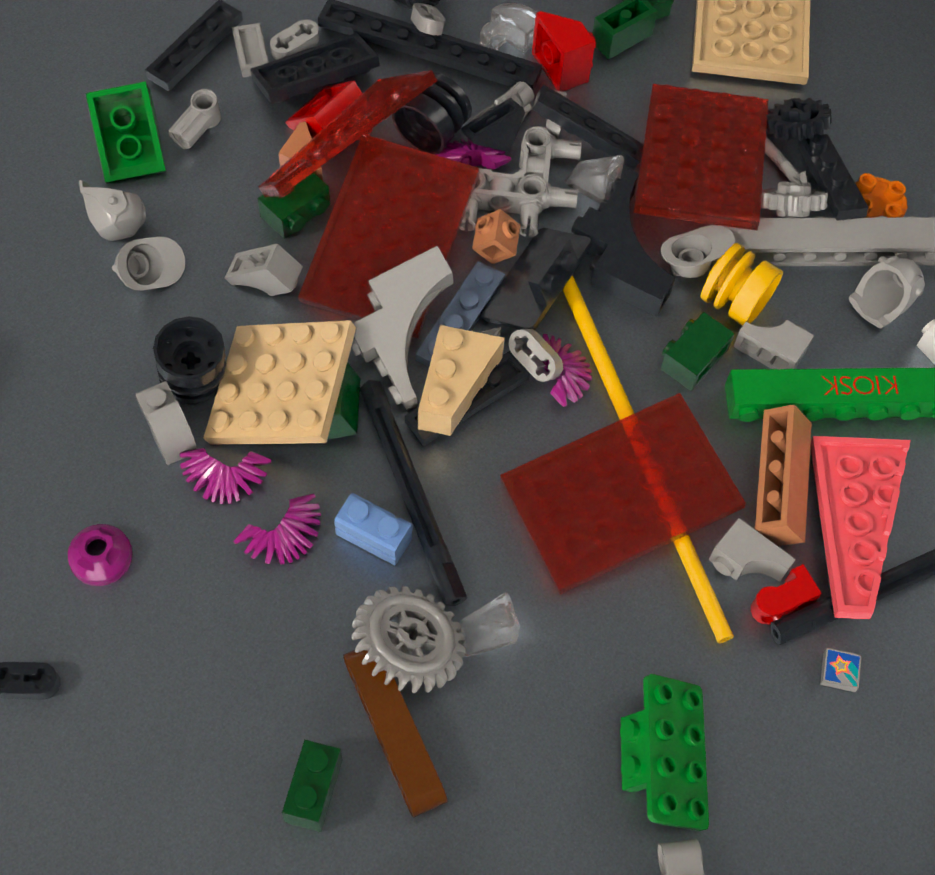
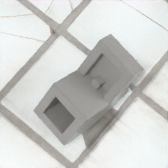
(166, 422)

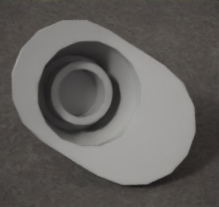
(695, 250)
(150, 263)

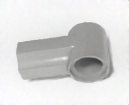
(199, 116)

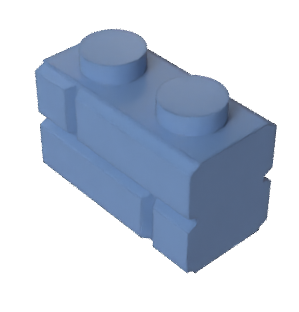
(373, 529)

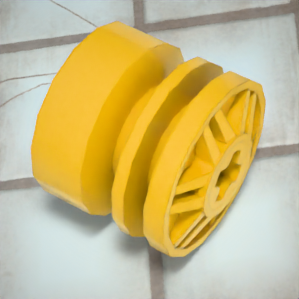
(737, 282)

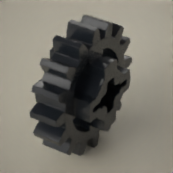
(799, 119)

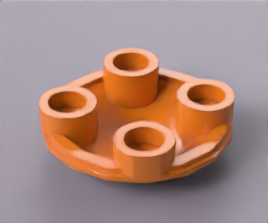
(882, 196)

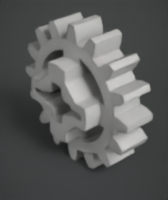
(794, 199)

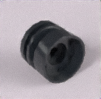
(433, 115)
(188, 344)

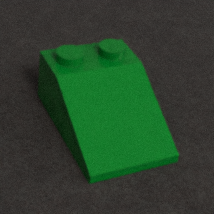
(126, 132)

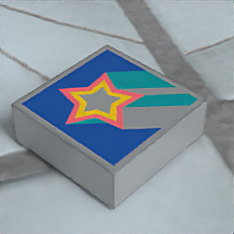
(840, 670)

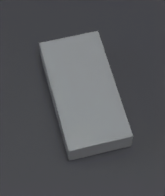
(250, 47)

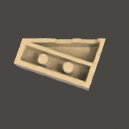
(455, 376)

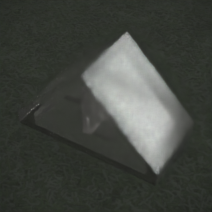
(596, 177)
(490, 626)

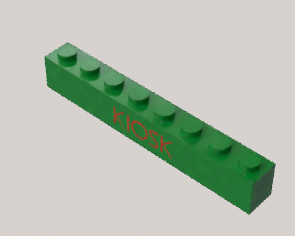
(833, 392)

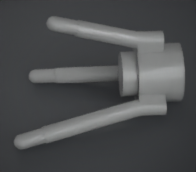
(519, 93)

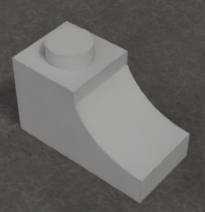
(266, 269)
(774, 346)
(748, 551)

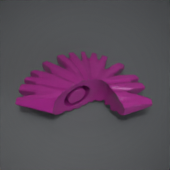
(474, 154)
(573, 375)
(220, 478)
(287, 535)

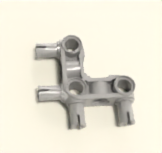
(526, 190)

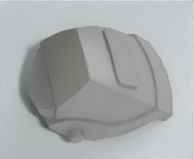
(112, 211)
(888, 290)

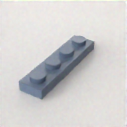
(465, 306)

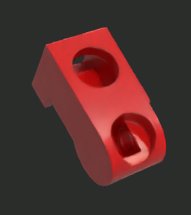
(776, 602)

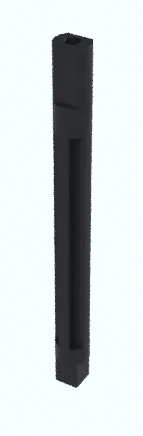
(434, 547)
(822, 611)

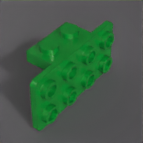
(667, 753)

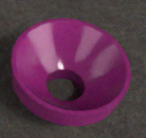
(105, 567)

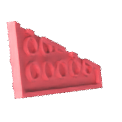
(857, 507)

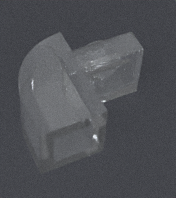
(509, 24)

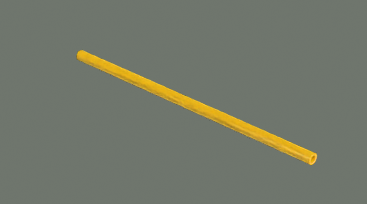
(624, 409)

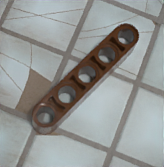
(397, 736)

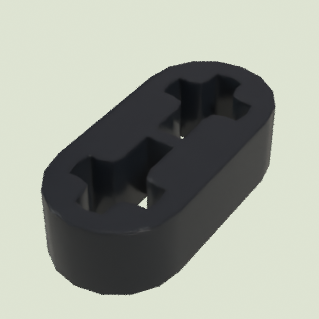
(28, 671)

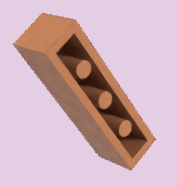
(783, 476)

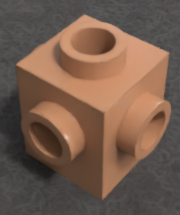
(496, 236)

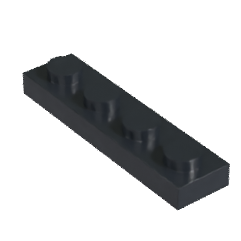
(193, 45)
(587, 126)
(833, 177)
(502, 380)

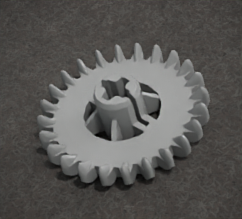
(399, 645)

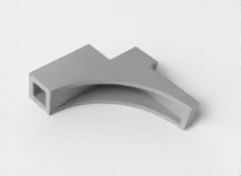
(399, 301)

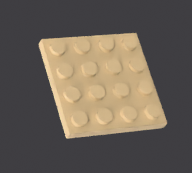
(753, 39)
(281, 383)

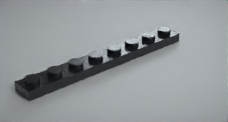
(438, 49)

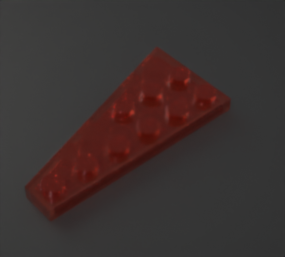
(350, 125)

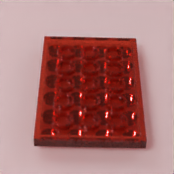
(703, 157)
(386, 213)
(621, 492)

